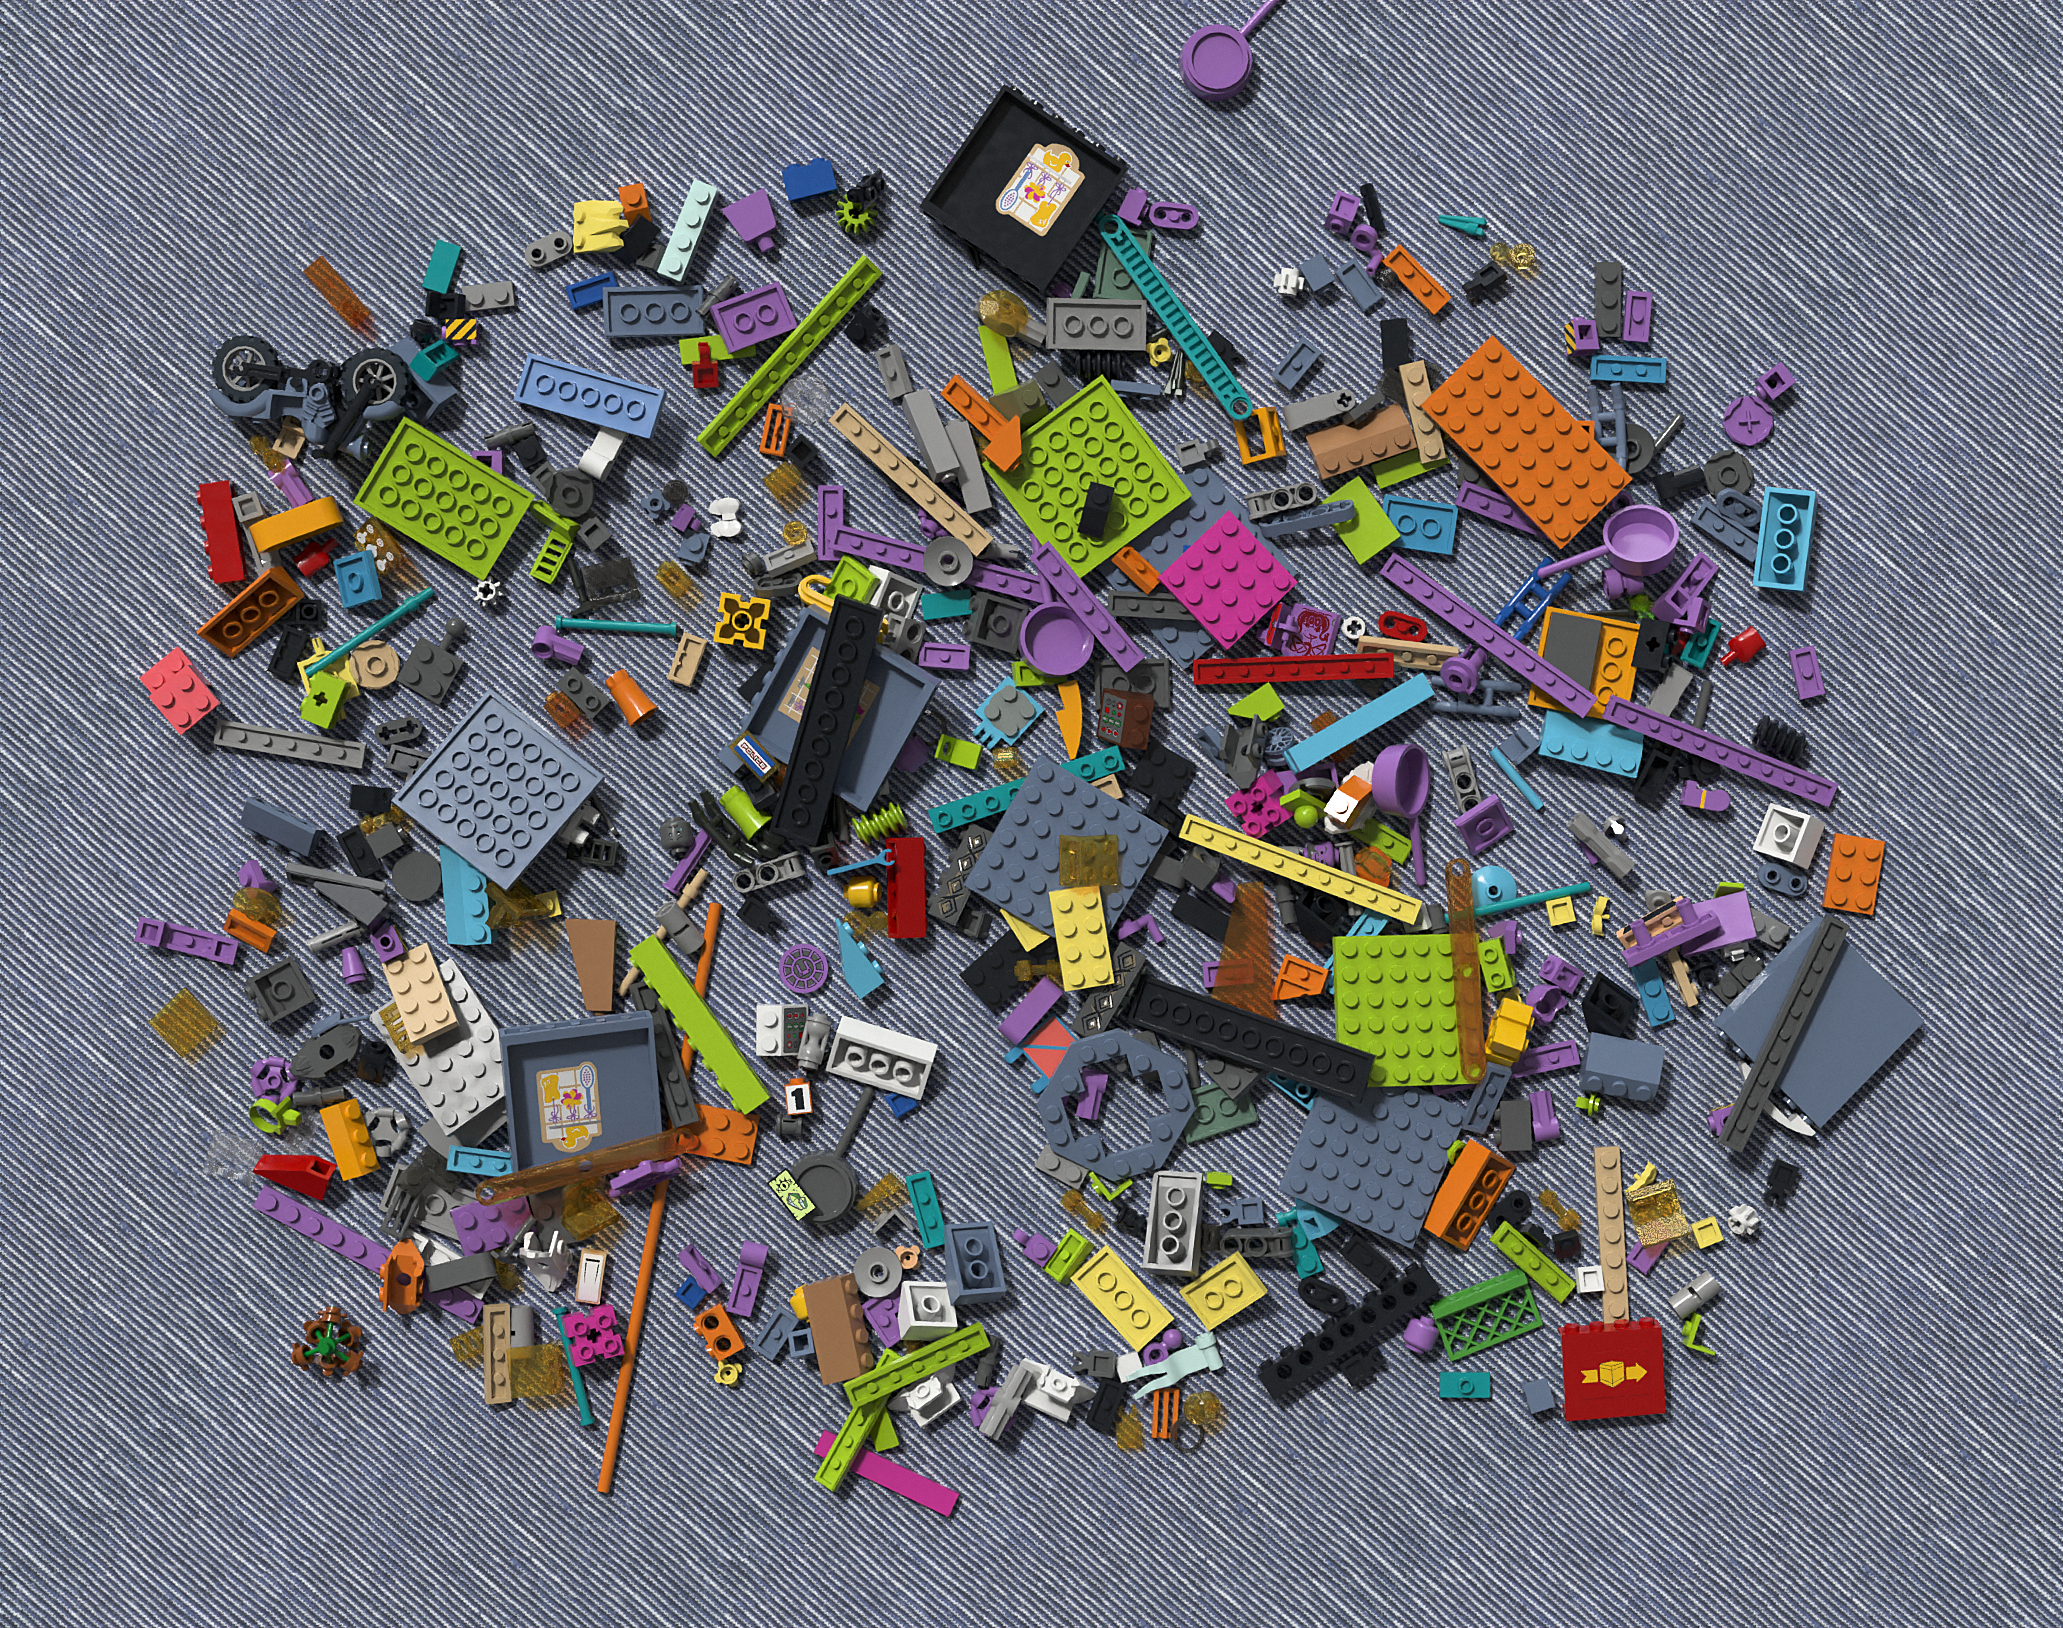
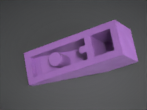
(1687, 585)

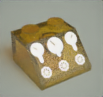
(386, 550)

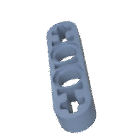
(1307, 518)

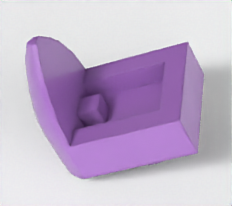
(252, 876)
(1512, 935)

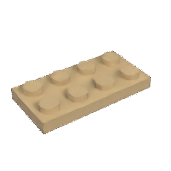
(420, 994)

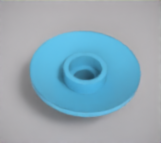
(1492, 876)

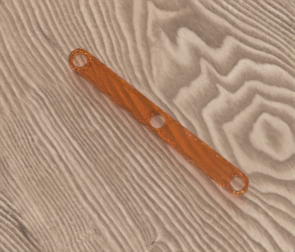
(1465, 988)
(567, 1170)

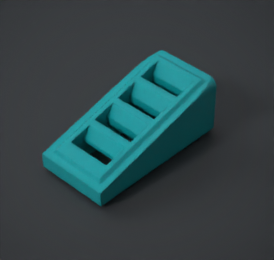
(431, 360)

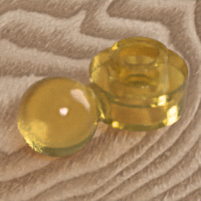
(1500, 252)
(878, 921)
(508, 1279)

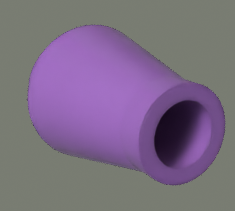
(352, 967)

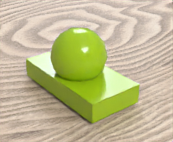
(1306, 808)

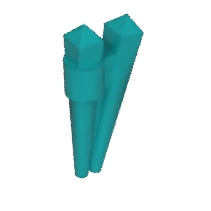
(1466, 224)

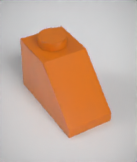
(634, 201)
(1006, 447)
(1348, 801)

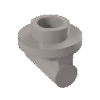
(1614, 823)
(1656, 898)

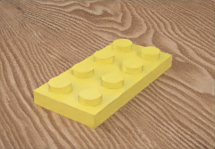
(1081, 937)
(1122, 1297)

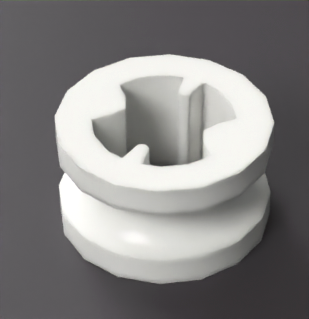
(1347, 622)

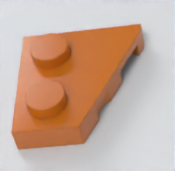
(1300, 979)

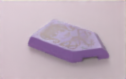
(1315, 633)

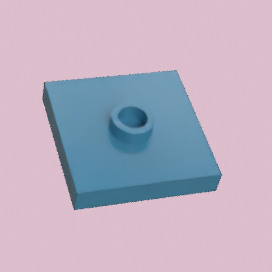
(357, 579)

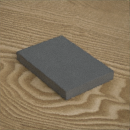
(1573, 646)
(1146, 677)

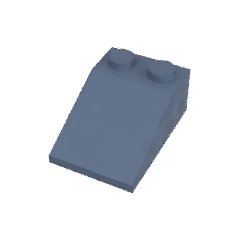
(972, 1264)

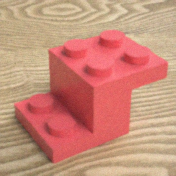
(180, 691)

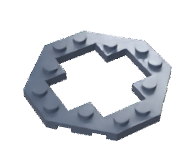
(1142, 1059)

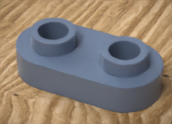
(1736, 507)
(1782, 879)

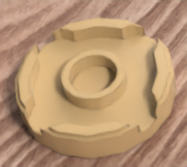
(374, 665)

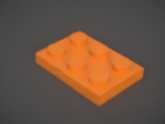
(1853, 873)
(723, 1134)

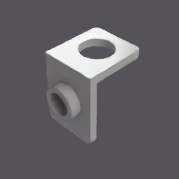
(885, 1216)

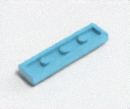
(1369, 924)

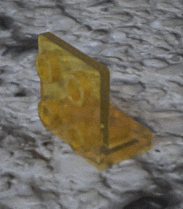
(1088, 860)
(585, 1208)
(1657, 1213)
(535, 1369)

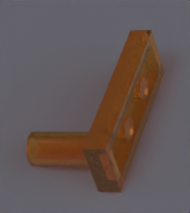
(337, 292)

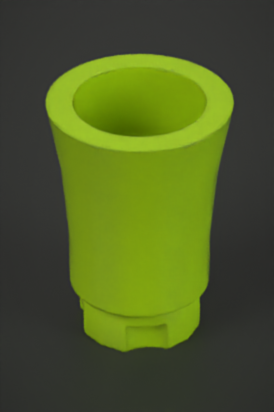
(742, 811)

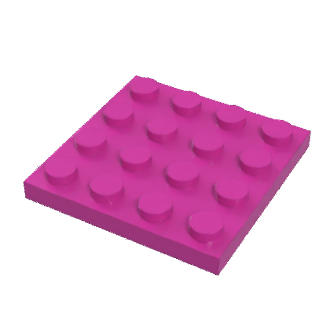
(1227, 580)

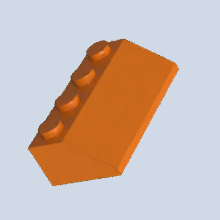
(1467, 1195)

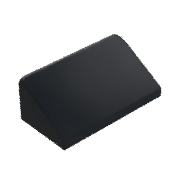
(1394, 343)

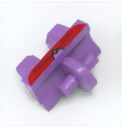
(1279, 628)

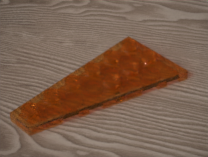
(1244, 962)

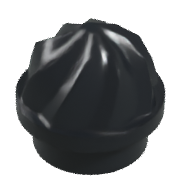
(421, 330)

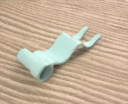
(1181, 1363)

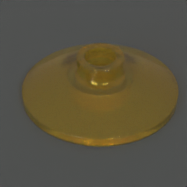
(999, 319)
(257, 905)

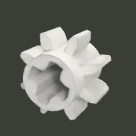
(1289, 282)
(484, 585)
(1735, 952)
(1743, 1220)

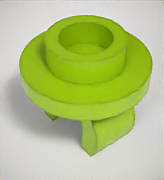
(1592, 1104)

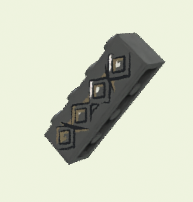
(952, 893)
(1105, 999)

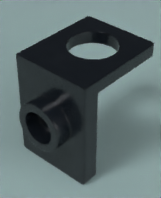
(370, 798)

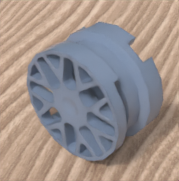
(1277, 745)

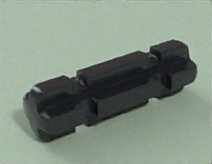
(1372, 207)

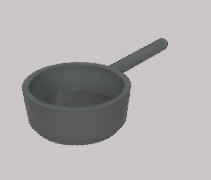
(830, 1176)

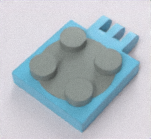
(1006, 713)

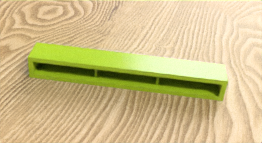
(699, 1023)

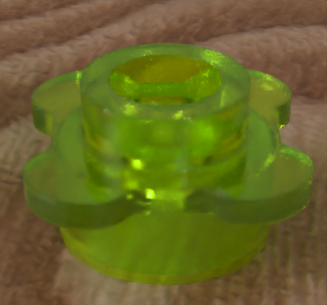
(1640, 603)

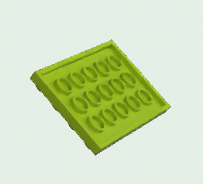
(444, 498)

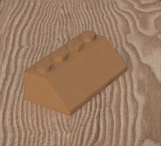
(1353, 446)
(838, 1328)

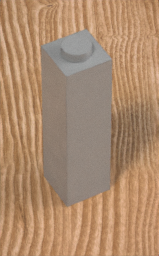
(930, 436)
(970, 472)

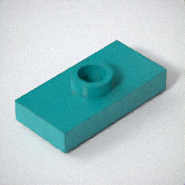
(1464, 1384)

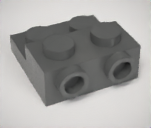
(994, 622)
(1737, 978)
(279, 991)

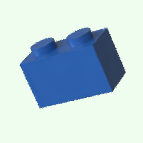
(809, 181)

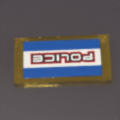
(754, 755)

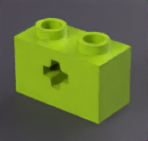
(333, 689)

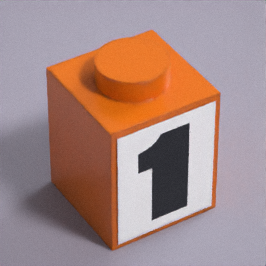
(798, 1096)

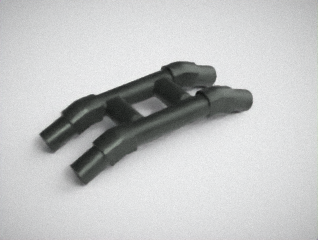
(720, 819)

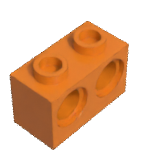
(726, 1329)

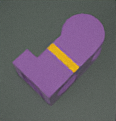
(1709, 800)

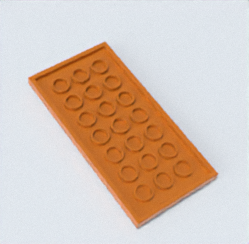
(1526, 442)

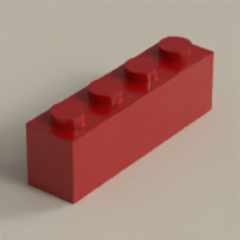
(223, 533)
(906, 888)

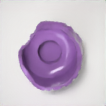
(1545, 1002)

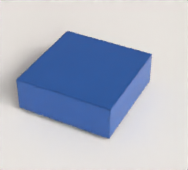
(900, 1103)
(691, 1292)

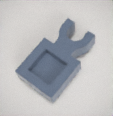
(1247, 1211)

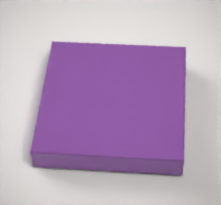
(1483, 824)

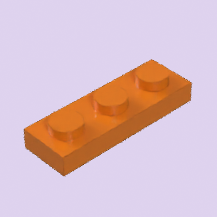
(1417, 280)
(974, 407)

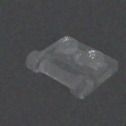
(234, 1149)

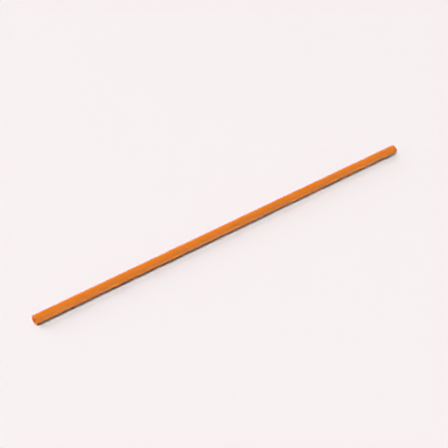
(652, 1234)

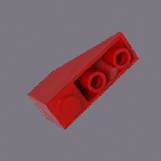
(299, 1172)

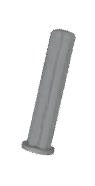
(1348, 866)

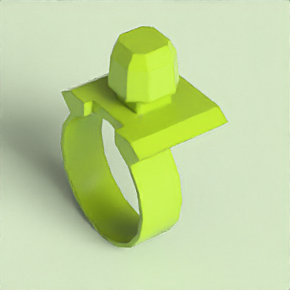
(282, 1112)

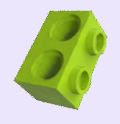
(1496, 964)

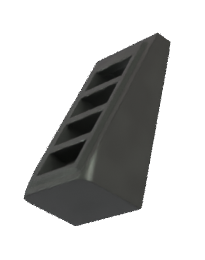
(612, 856)

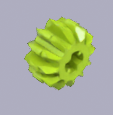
(856, 223)

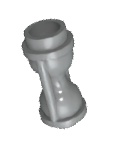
(810, 1054)

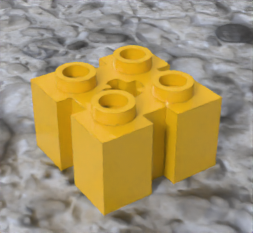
(733, 609)
(1508, 1033)

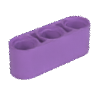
(1030, 1010)

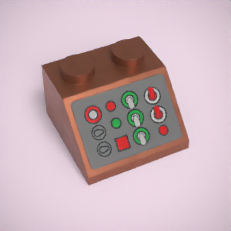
(1125, 718)

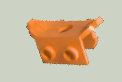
(403, 1259)

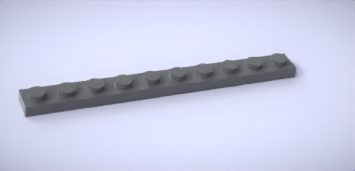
(1783, 1033)

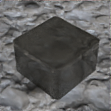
(1370, 686)

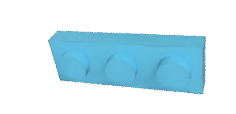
(478, 1161)

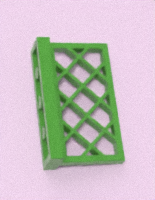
(1483, 1293)

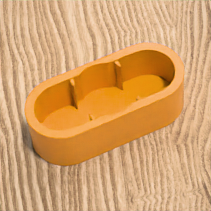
(296, 525)

